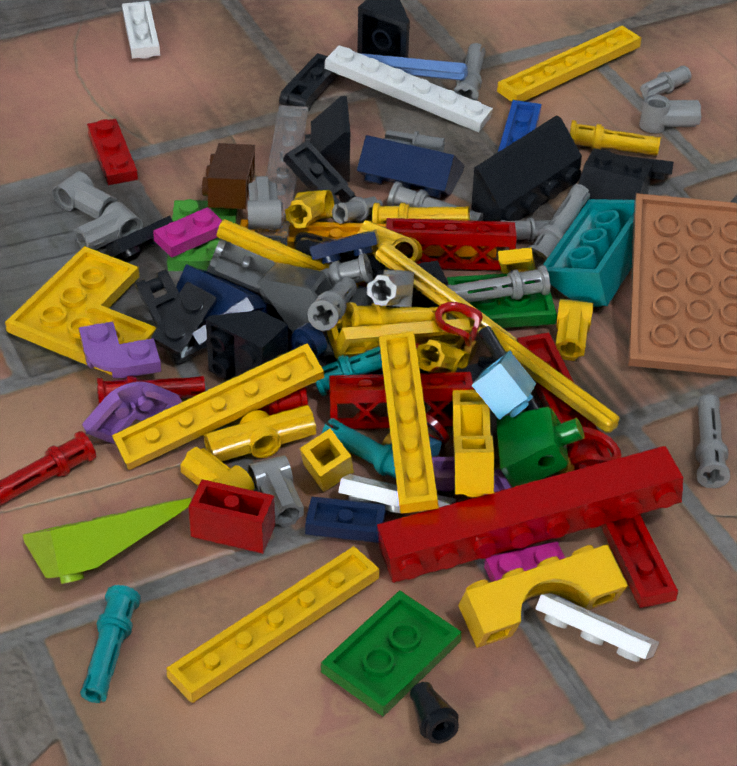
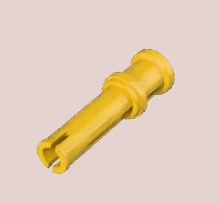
(599, 137)
(404, 211)
(381, 315)

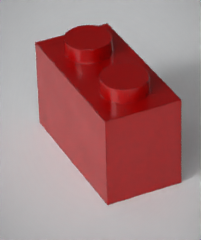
(232, 516)

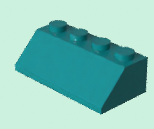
(594, 252)

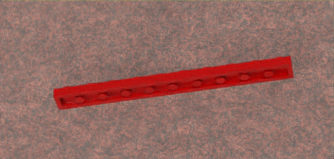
(628, 536)

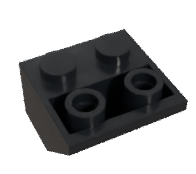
(243, 342)

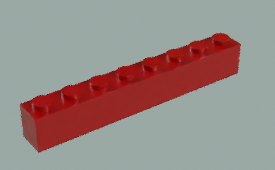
(529, 513)

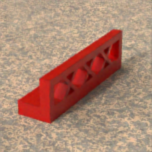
(457, 234)
(371, 390)

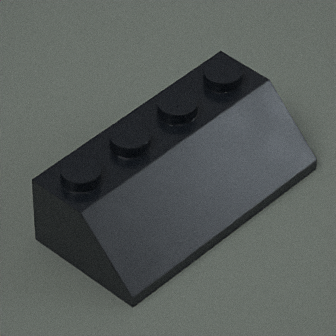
(526, 173)

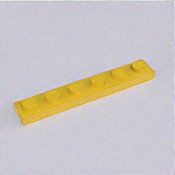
(569, 64)
(218, 406)
(408, 423)
(272, 624)

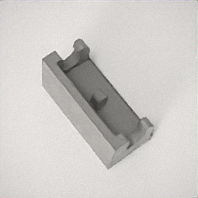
(239, 265)

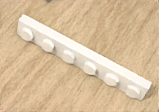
(408, 88)

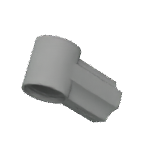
(661, 113)
(80, 193)
(263, 205)
(114, 224)
(392, 288)
(276, 478)

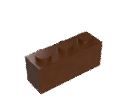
(229, 176)

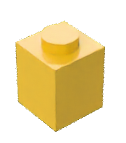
(326, 460)

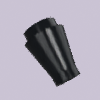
(434, 715)

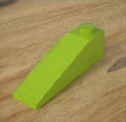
(86, 545)

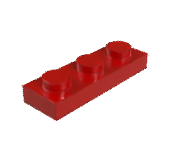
(112, 151)

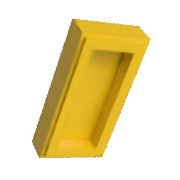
(516, 259)

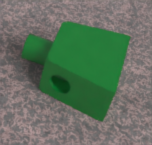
(535, 444)

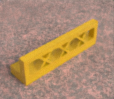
(359, 339)

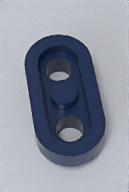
(310, 335)

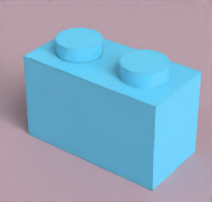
(505, 386)

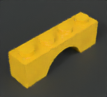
(472, 445)
(584, 578)

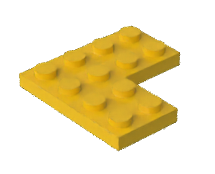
(79, 298)

